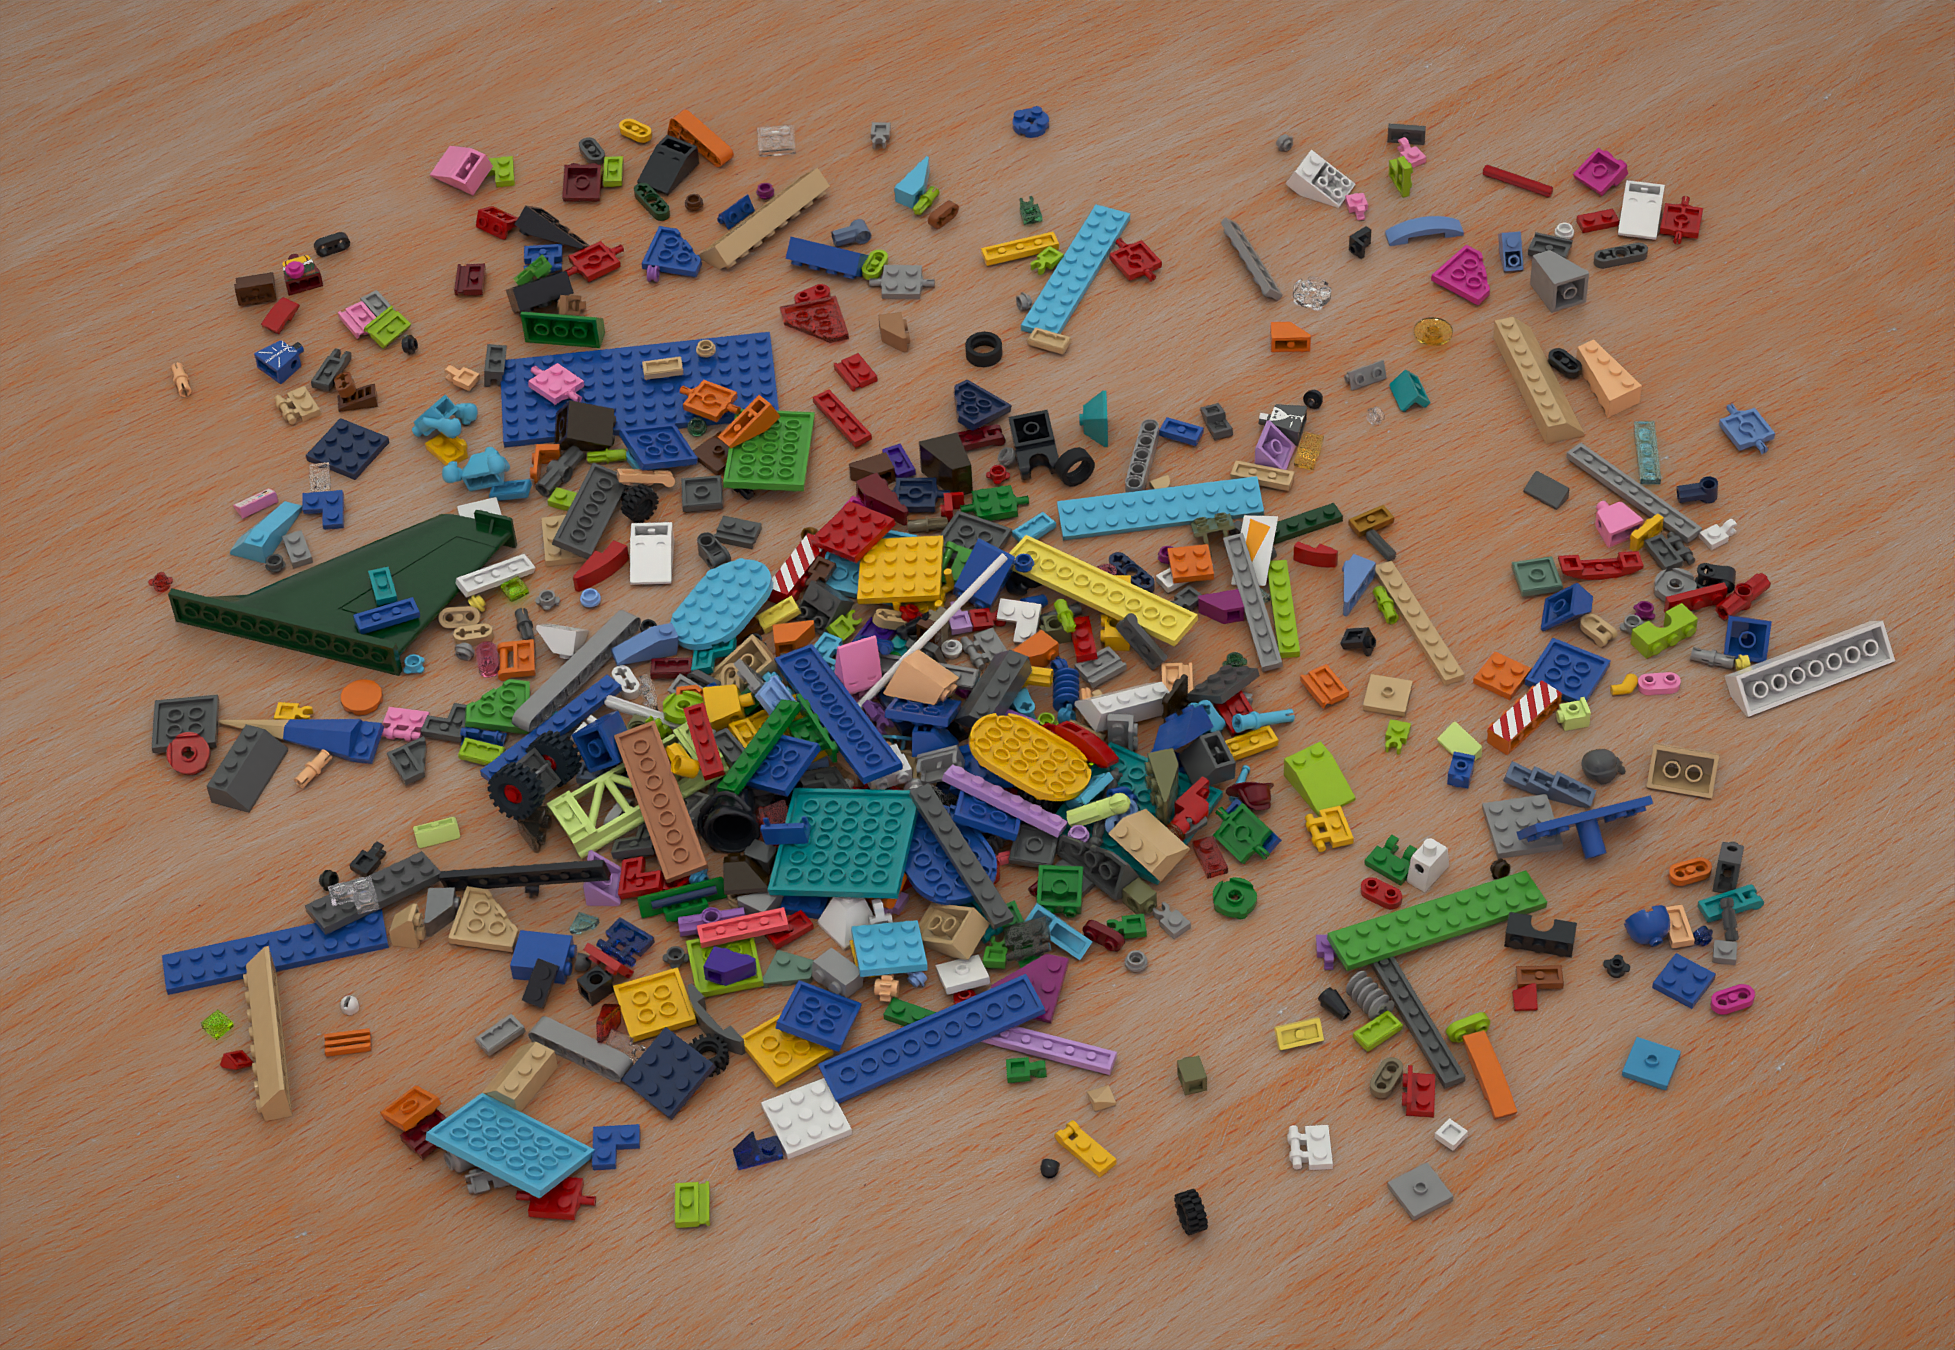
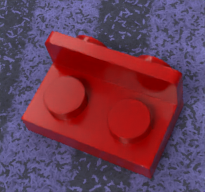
(495, 221)
(1420, 1093)

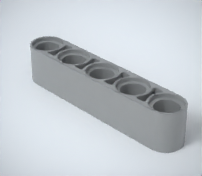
(1142, 456)
(581, 1049)

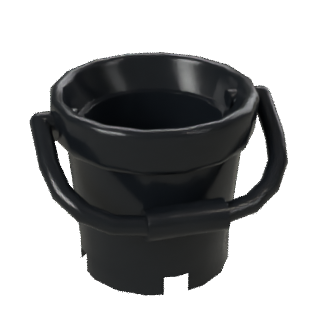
(731, 821)

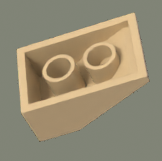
(754, 654)
(952, 929)

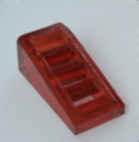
(608, 1019)

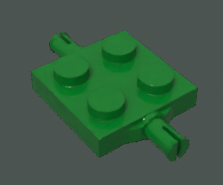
(994, 503)
(1242, 833)

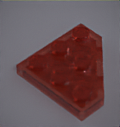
(817, 318)

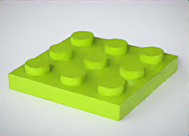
(699, 956)

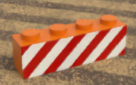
(1523, 717)

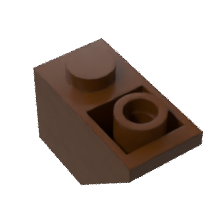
(868, 466)

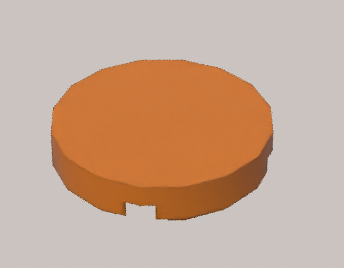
(361, 697)

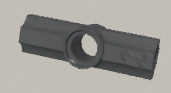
(559, 471)

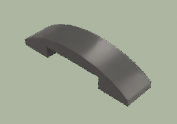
(707, 1024)

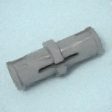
(1712, 658)

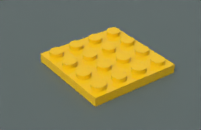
(902, 571)

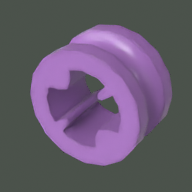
(653, 273)

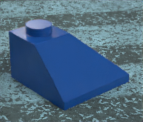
(1566, 606)
(1747, 637)

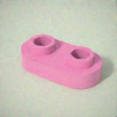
(1659, 683)

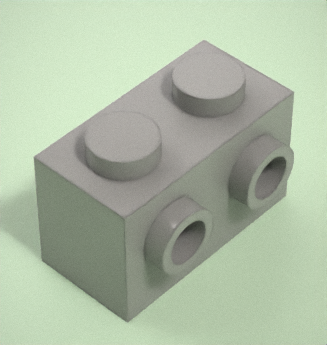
(837, 973)

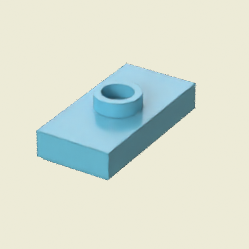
(1035, 527)

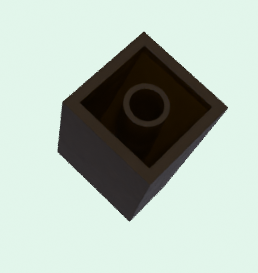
(584, 426)
(947, 462)

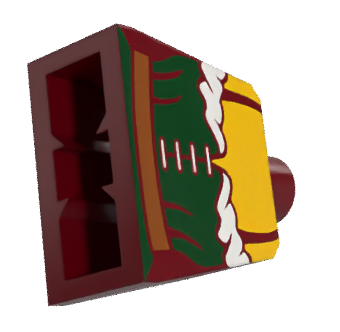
(310, 280)

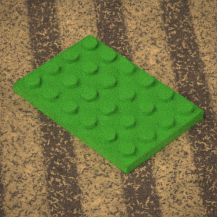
(773, 458)

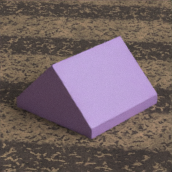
(1273, 448)
(603, 892)

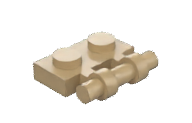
(303, 405)

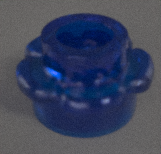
(1703, 936)

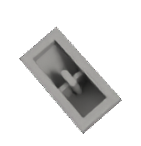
(759, 902)

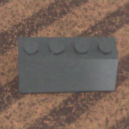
(996, 687)
(246, 769)

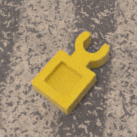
(292, 711)

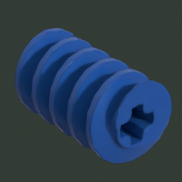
(1065, 687)

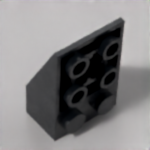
(669, 164)

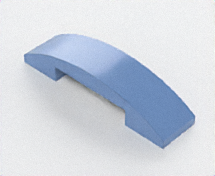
(1423, 226)

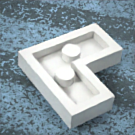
(1024, 614)

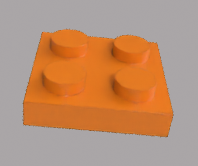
(1190, 563)
(1502, 675)
(411, 1108)

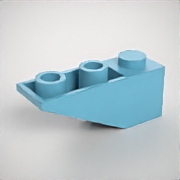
(913, 185)

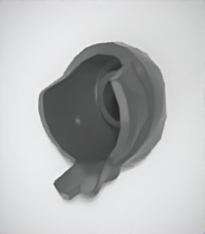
(1601, 765)

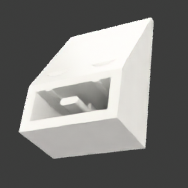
(1320, 181)
(1641, 210)
(651, 553)

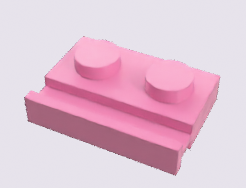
(356, 318)

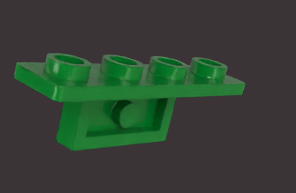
(810, 729)
(687, 908)

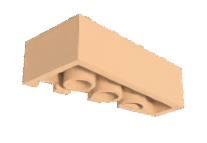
(1608, 379)

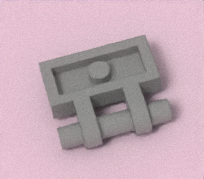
(987, 642)

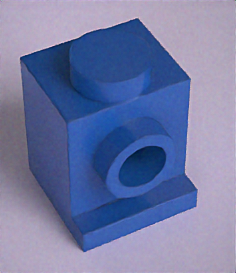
(1461, 770)

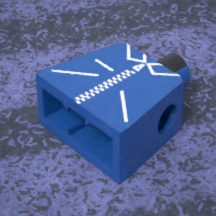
(279, 360)

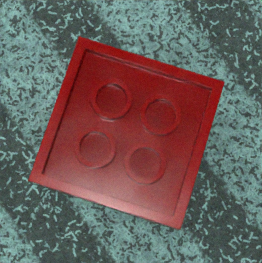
(853, 532)

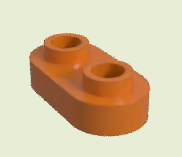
(1687, 871)

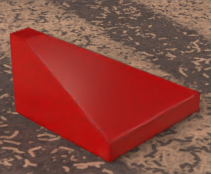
(1525, 998)
(236, 1060)

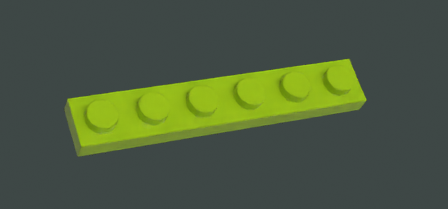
(1283, 609)

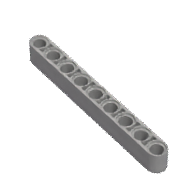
(575, 671)

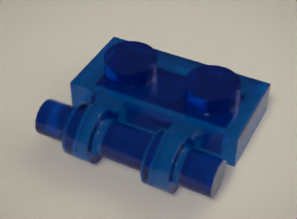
(628, 936)

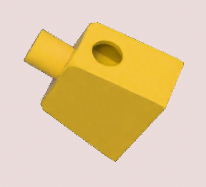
(726, 705)

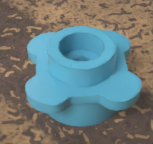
(413, 664)

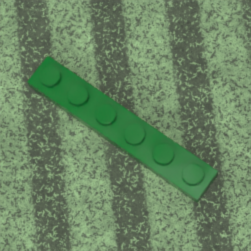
(759, 746)

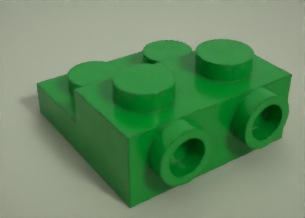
(1060, 889)

